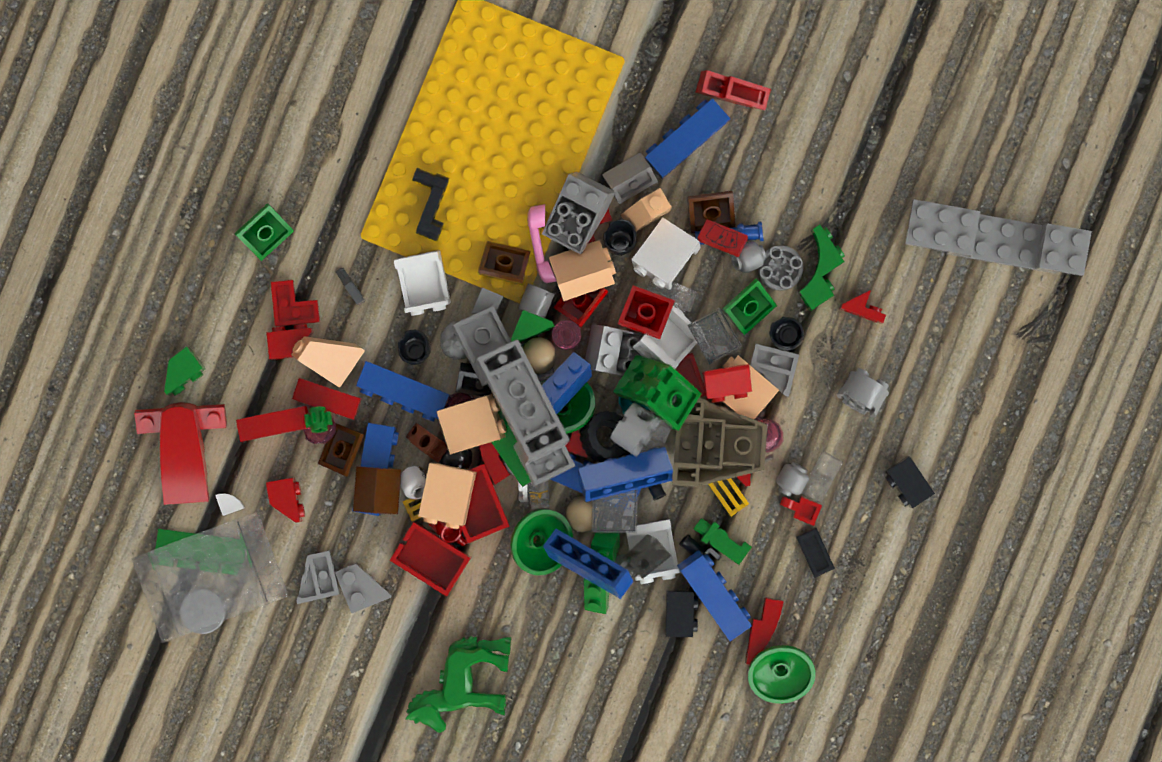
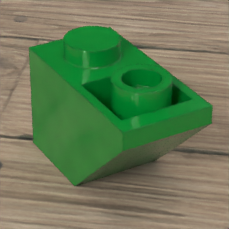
(182, 369)

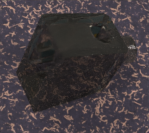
(650, 553)

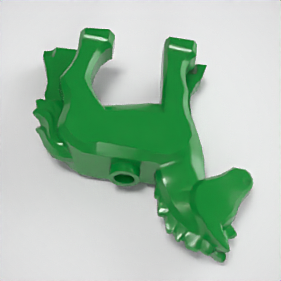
(458, 682)

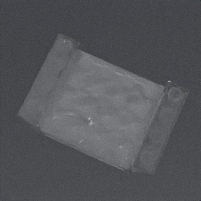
(210, 577)

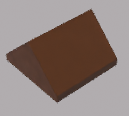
(712, 206)
(504, 262)
(342, 450)
(377, 490)

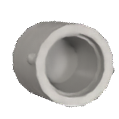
(536, 300)

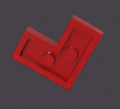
(287, 310)

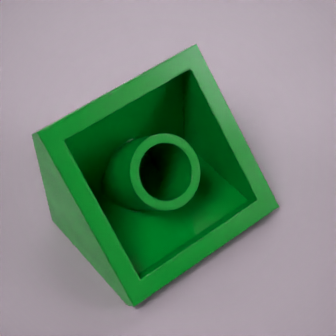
(264, 231)
(749, 307)
(530, 326)

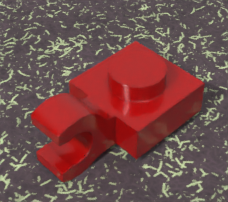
(804, 509)

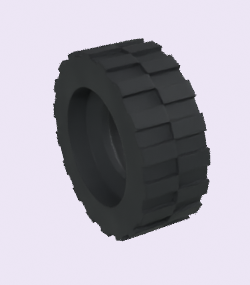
(589, 439)

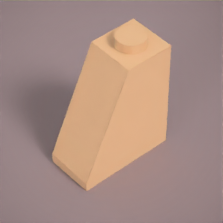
(647, 210)
(328, 357)

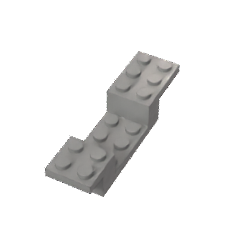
(997, 239)
(518, 393)

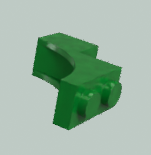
(829, 258)
(596, 598)

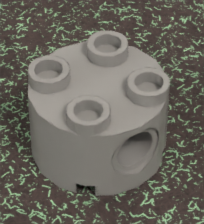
(863, 392)
(635, 429)

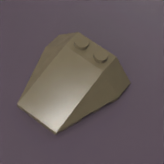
(717, 446)

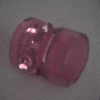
(566, 335)

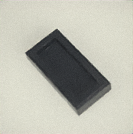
(815, 552)

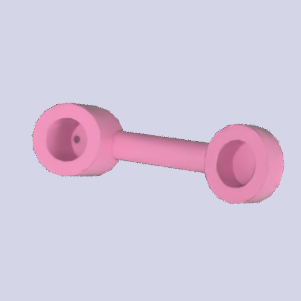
(536, 220)

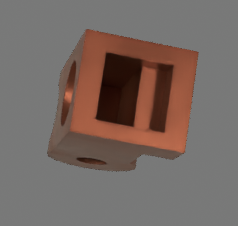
(427, 442)

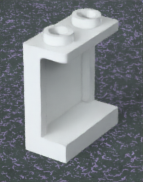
(664, 253)
(423, 282)
(674, 342)
(662, 531)

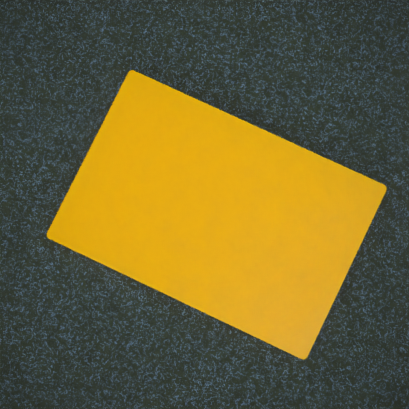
(506, 123)

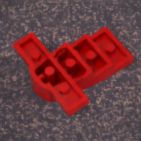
(182, 447)

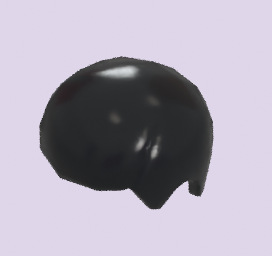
(620, 237)
(786, 333)
(414, 347)
(460, 459)

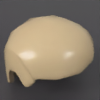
(540, 354)
(580, 514)

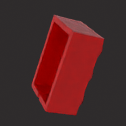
(485, 509)
(430, 559)

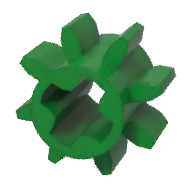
(318, 419)

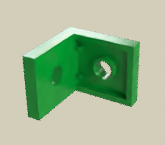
(657, 390)

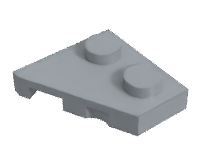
(775, 366)
(318, 578)
(360, 588)

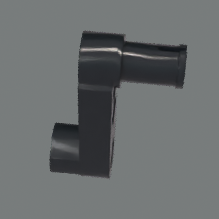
(428, 225)

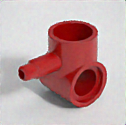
(448, 534)

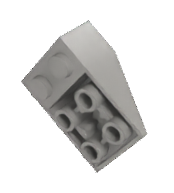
(578, 212)
(611, 349)

